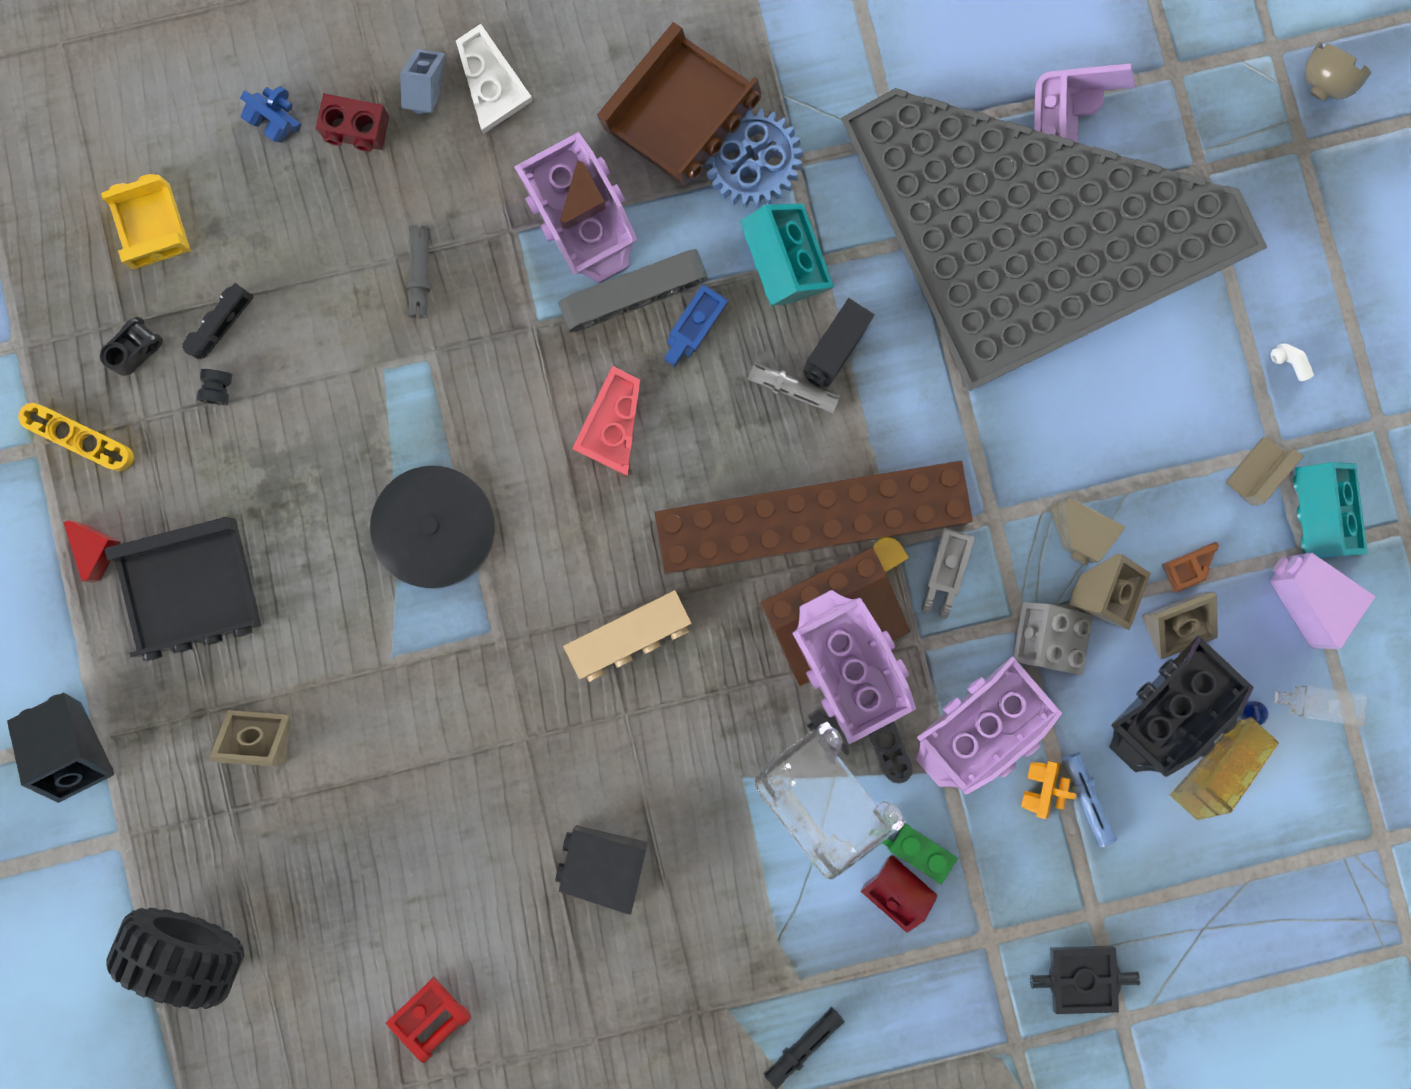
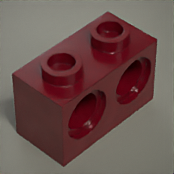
(355, 115)

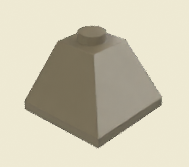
(1084, 530)
(1111, 591)

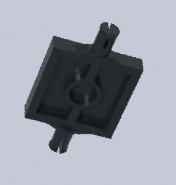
(1084, 980)

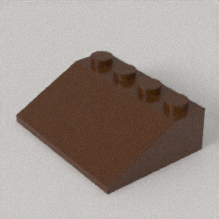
(854, 578)

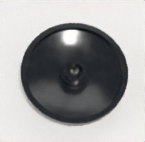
(432, 527)

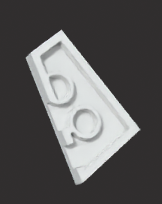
(492, 82)

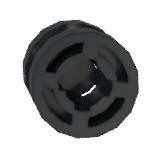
(214, 387)

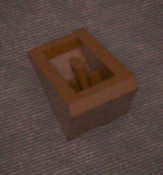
(582, 198)

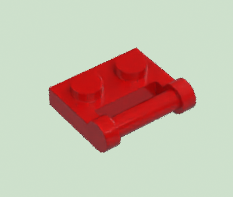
(421, 1012)

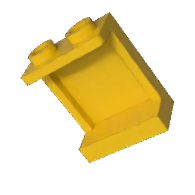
(146, 221)

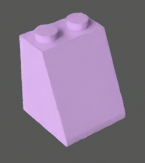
(1320, 599)

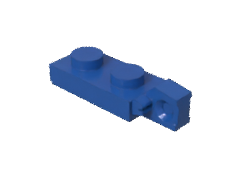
(694, 324)

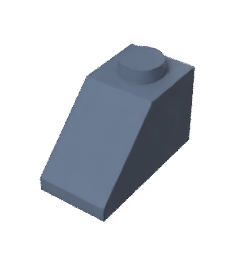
(422, 81)

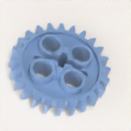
(769, 178)

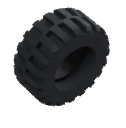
(174, 958)

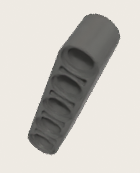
(633, 290)

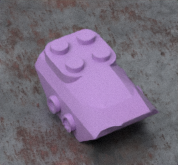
(596, 245)
(852, 665)
(987, 729)

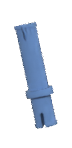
(1101, 829)

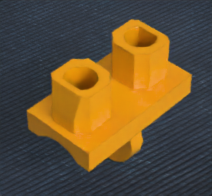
(1042, 802)

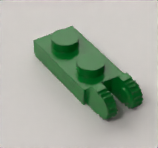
(921, 853)

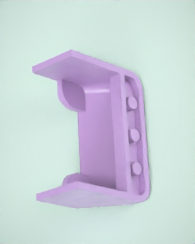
(1073, 93)

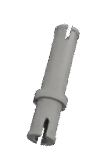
(787, 385)

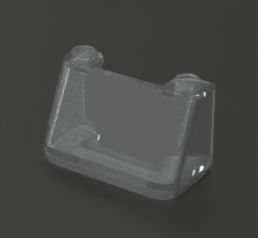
(825, 803)

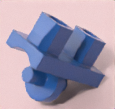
(258, 106)

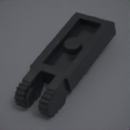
(217, 322)

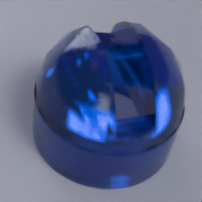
(1250, 711)

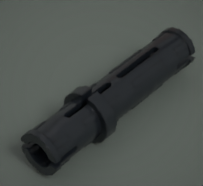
(799, 1052)

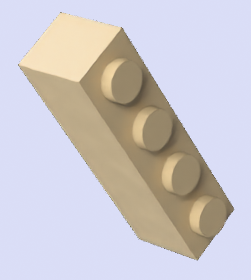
(628, 635)

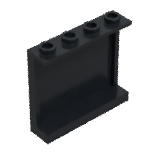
(186, 587)

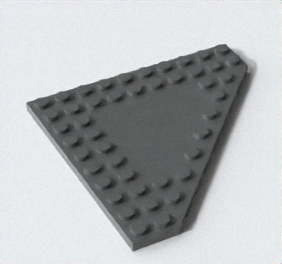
(1034, 233)

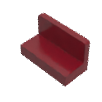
(900, 894)

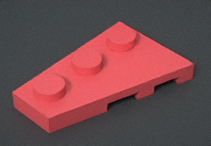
(610, 422)

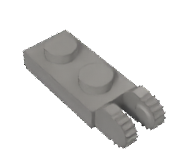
(948, 569)

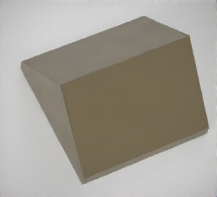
(1181, 622)
(252, 739)

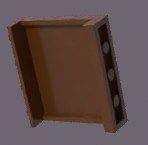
(678, 106)

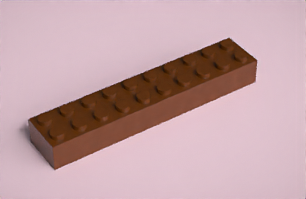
(813, 517)

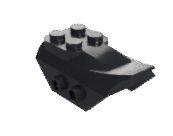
(1181, 711)

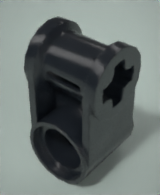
(133, 347)

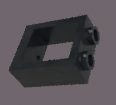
(837, 343)

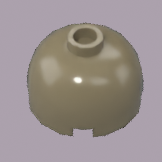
(1333, 73)

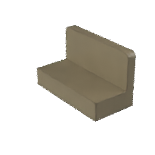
(1263, 471)

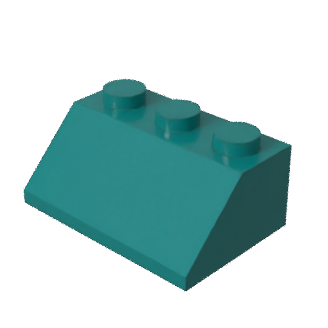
(786, 253)
(1330, 510)

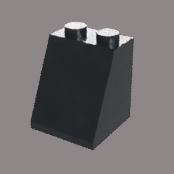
(57, 748)
(601, 868)

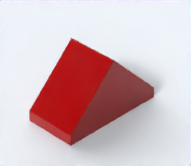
(89, 550)

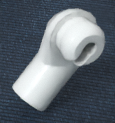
(1294, 356)

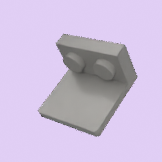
(1053, 637)

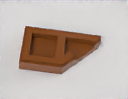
(1190, 568)

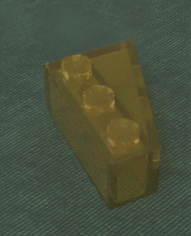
(1226, 772)

